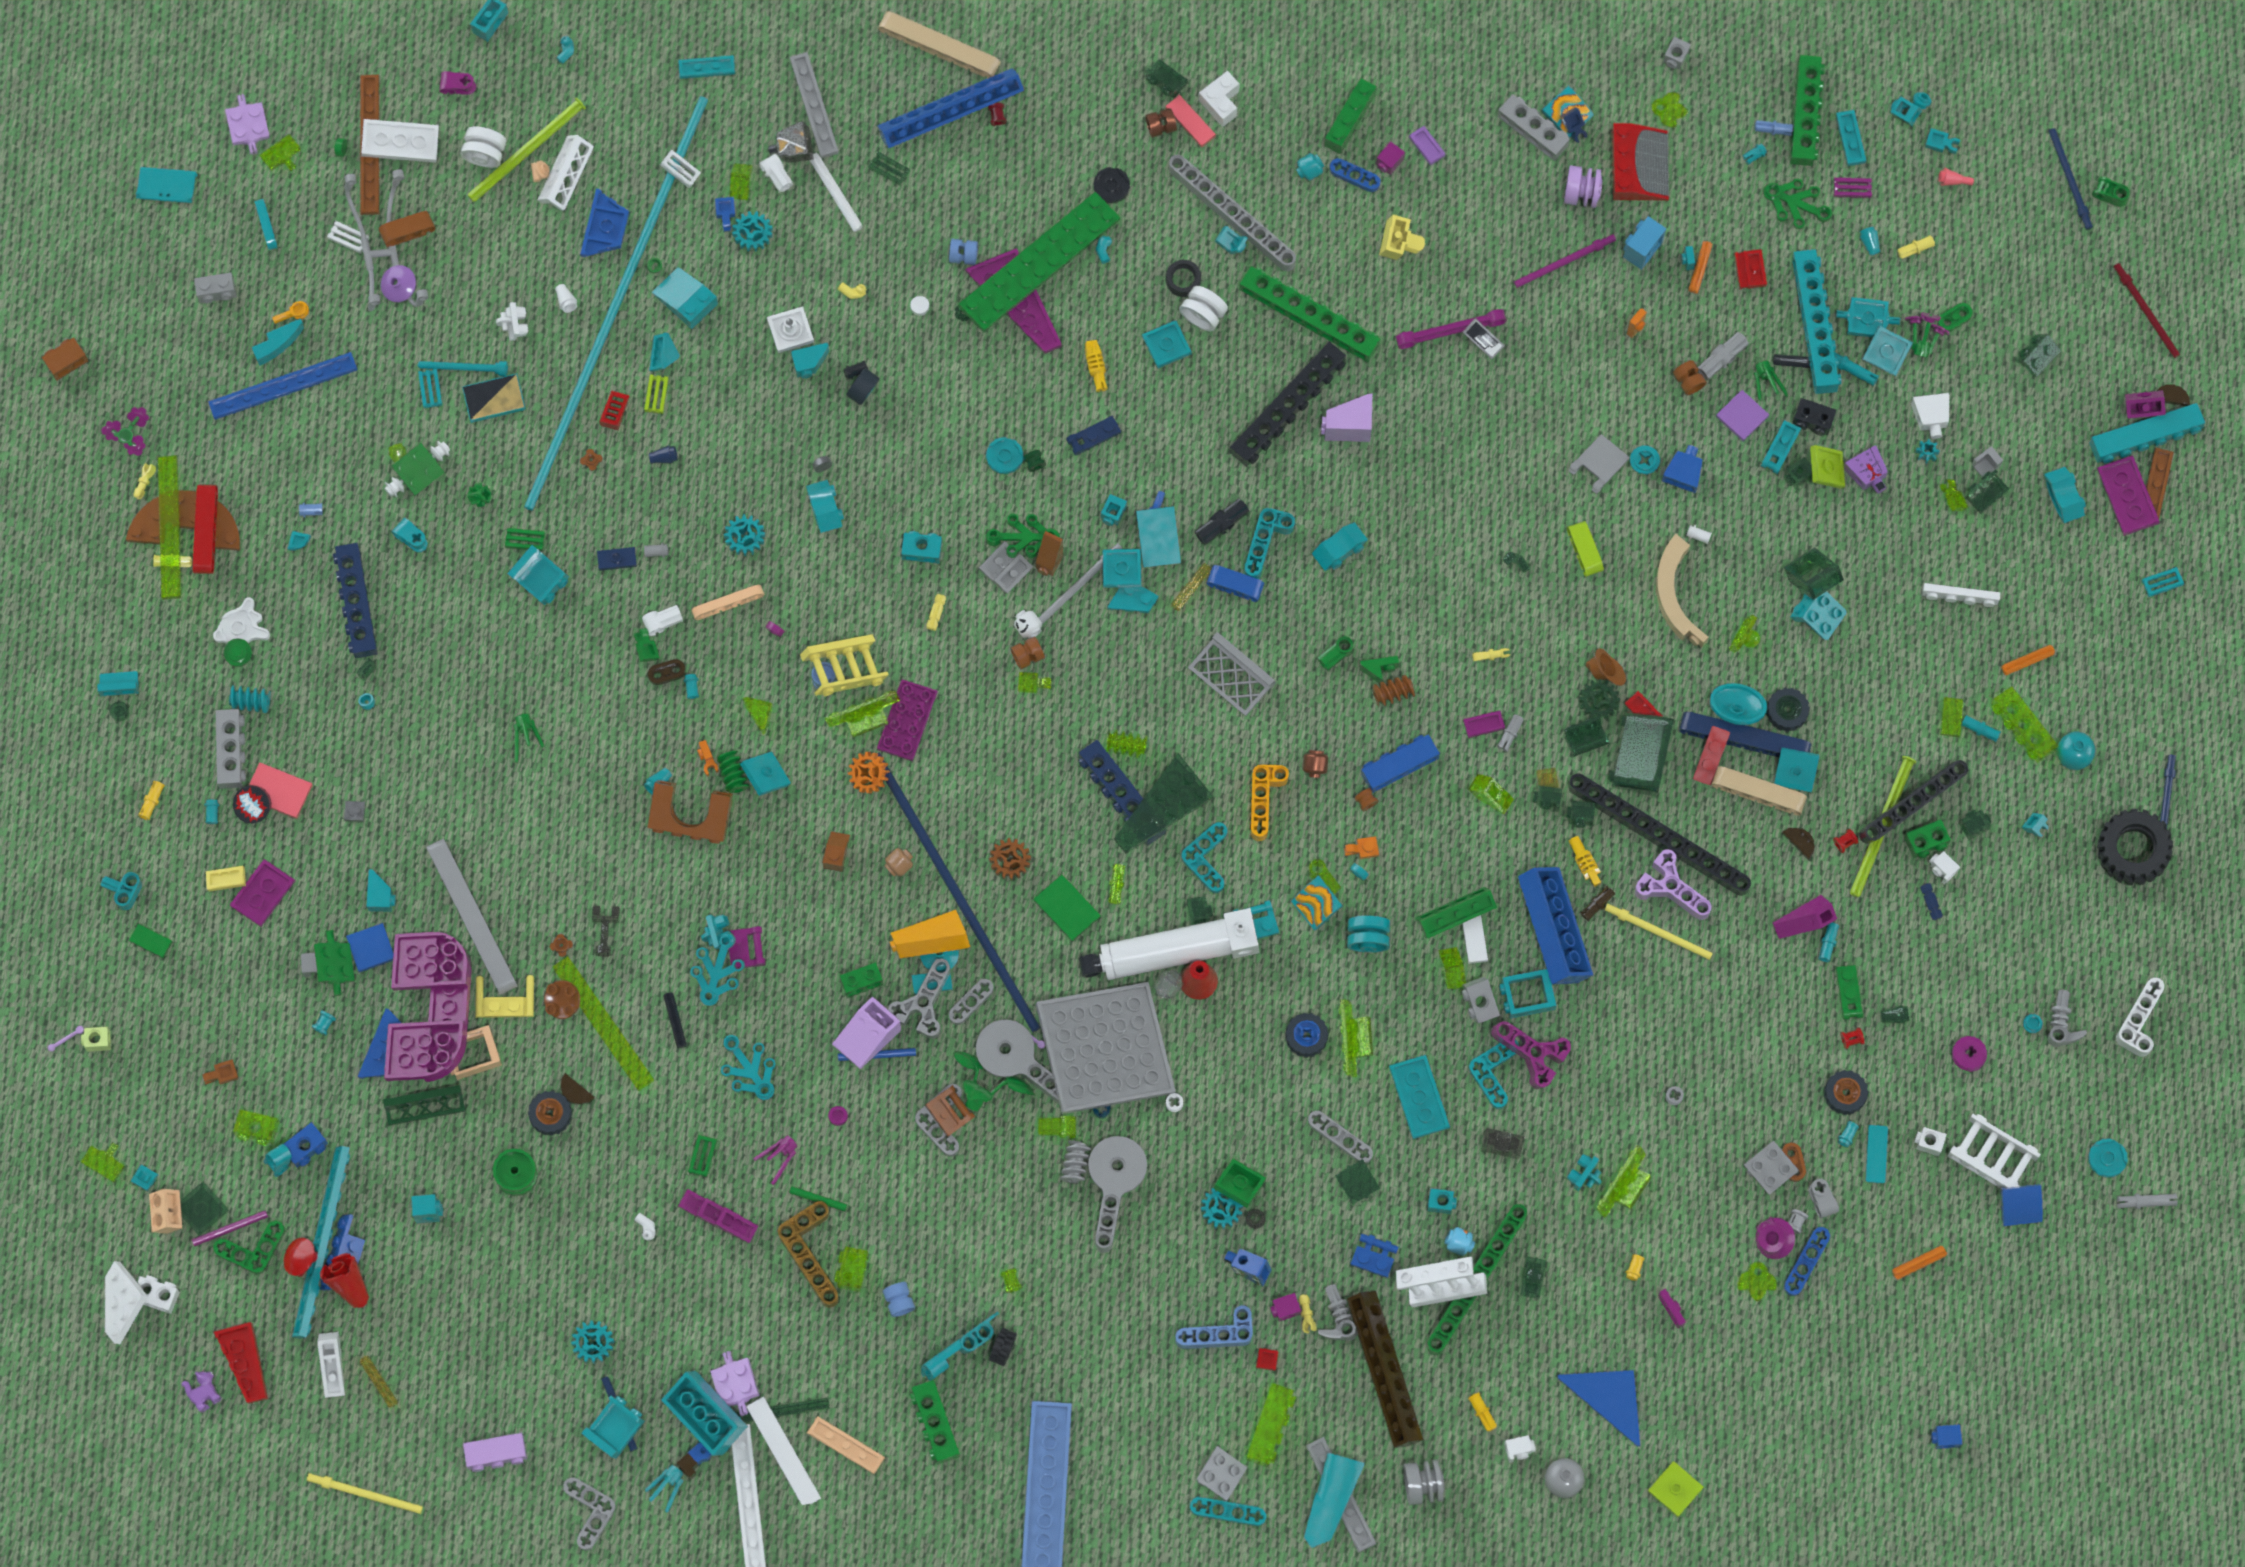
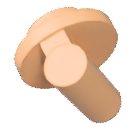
(539, 171)

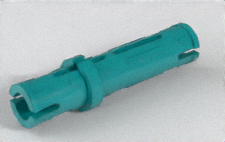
(1856, 370)

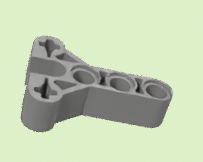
(911, 1005)

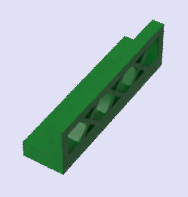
(1456, 912)

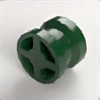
(1034, 460)

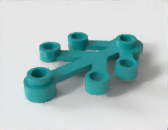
(716, 972)
(750, 1071)

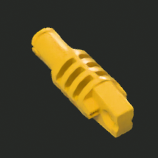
(1096, 364)
(1585, 861)

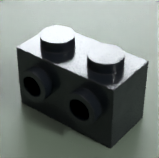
(1814, 417)

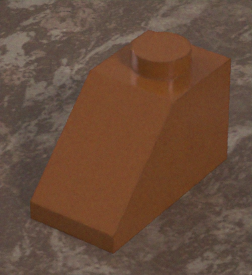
(836, 851)

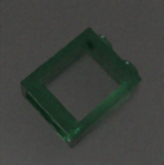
(1819, 583)

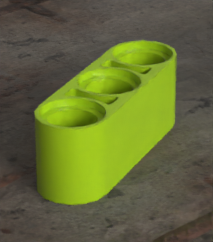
(1585, 547)

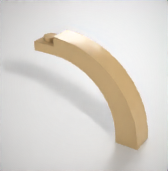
(1666, 595)

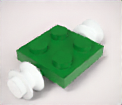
(417, 469)

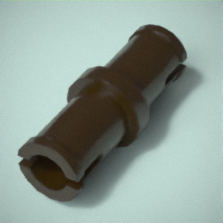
(1597, 903)

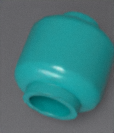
(1310, 166)

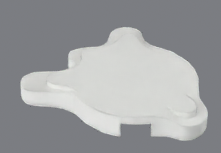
(241, 624)

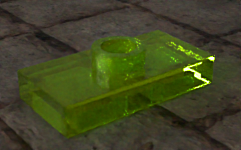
(1951, 717)

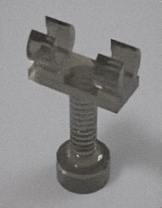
(603, 949)

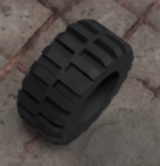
(2137, 822)

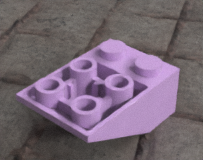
(867, 1033)

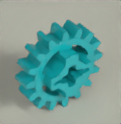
(746, 225)
(751, 538)
(1213, 1212)
(598, 1335)

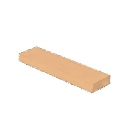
(846, 1445)

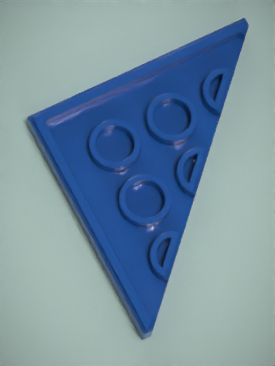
(1610, 1396)

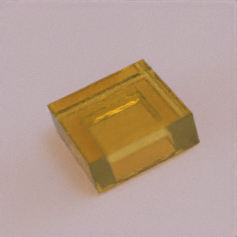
(1547, 778)

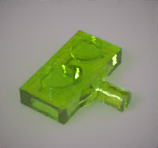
(281, 153)
(103, 1162)

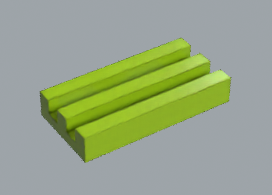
(658, 379)

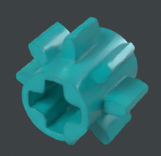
(1927, 455)

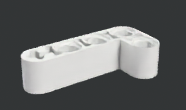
(2142, 1014)

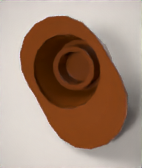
(1606, 668)

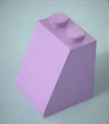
(1349, 421)

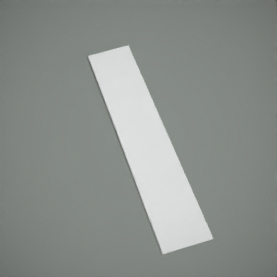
(783, 1451)

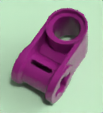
(454, 83)

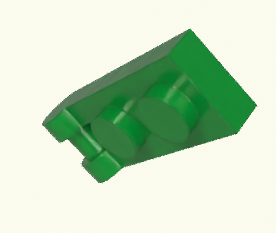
(1849, 991)

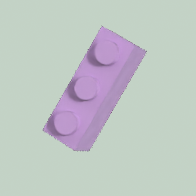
(495, 1452)

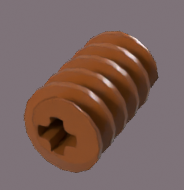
(1393, 690)

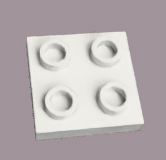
(790, 329)

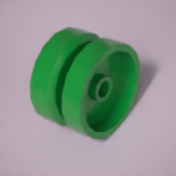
(518, 1183)

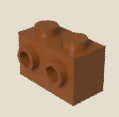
(64, 358)

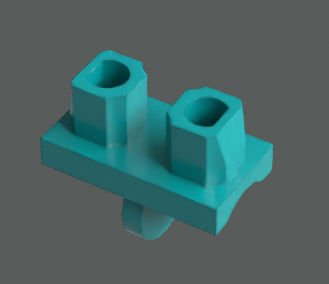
(715, 930)
(1579, 1179)

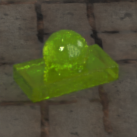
(1746, 635)

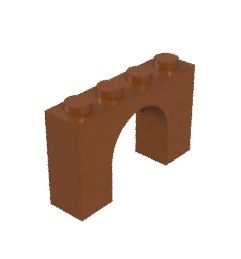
(663, 817)

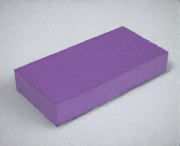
(1427, 145)

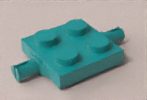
(1866, 316)

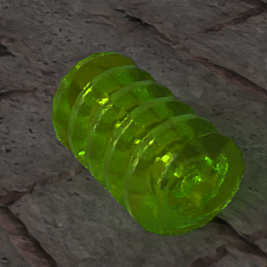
(1126, 743)

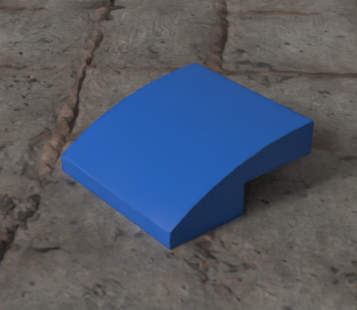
(2022, 1205)

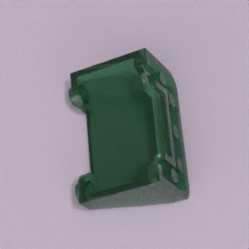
(1642, 753)

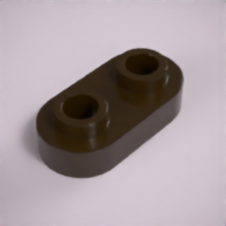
(666, 672)

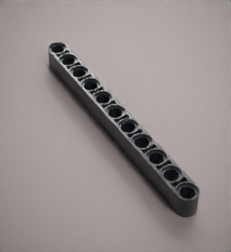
(1669, 834)

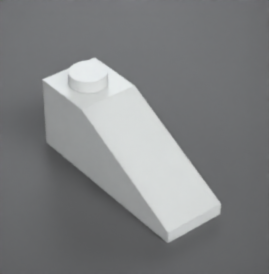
(331, 1364)

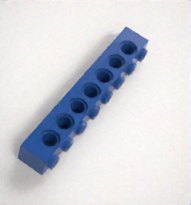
(950, 108)

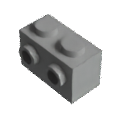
(215, 288)

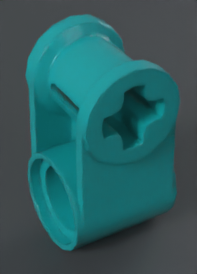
(409, 534)
(278, 1159)

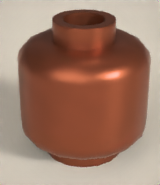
(1315, 763)

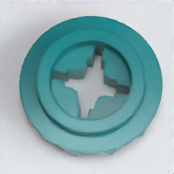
(1644, 451)

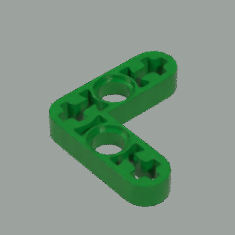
(252, 1257)

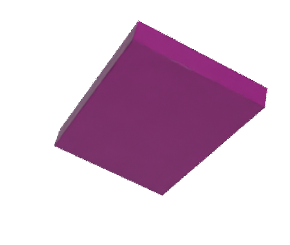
(262, 893)

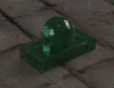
(1533, 1278)

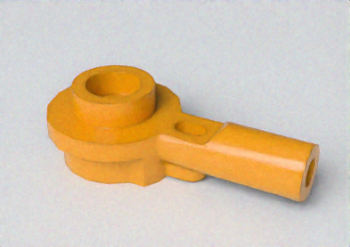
(297, 310)

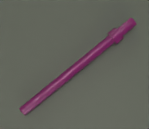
(1596, 245)

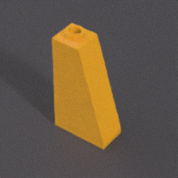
(930, 936)

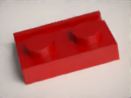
(1750, 269)

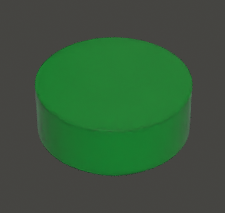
(340, 147)

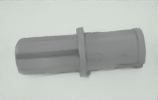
(1510, 733)

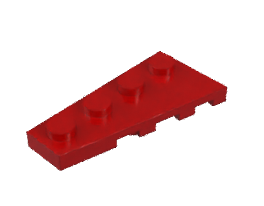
(242, 1353)

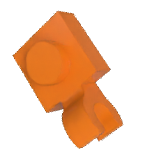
(705, 754)
(1365, 848)

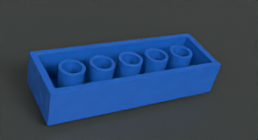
(1555, 925)

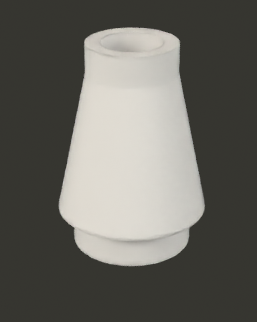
(566, 300)

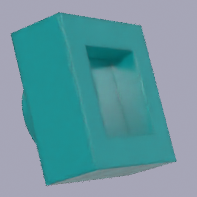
(1687, 258)

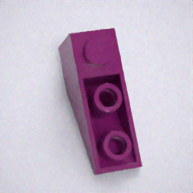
(1806, 918)

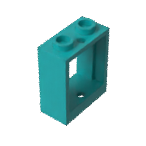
(1550, 1004)

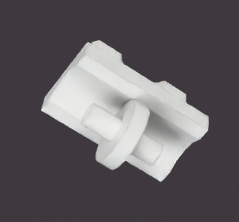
(509, 321)

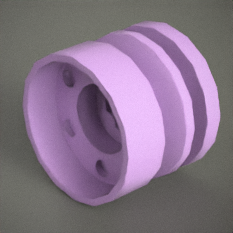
(1583, 186)

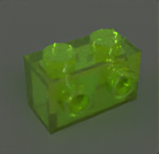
(852, 1269)

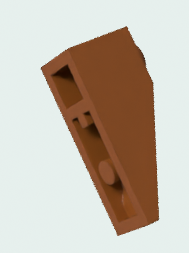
(1049, 554)

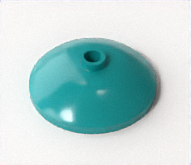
(1738, 704)

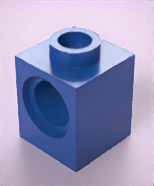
(1947, 1436)

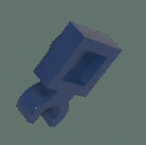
(1573, 122)

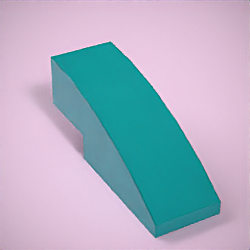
(277, 341)

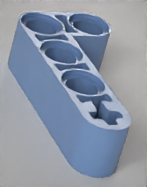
(1214, 1331)

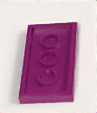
(2128, 495)

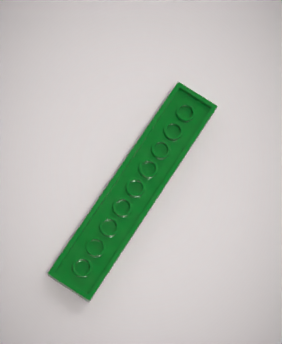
(1039, 262)

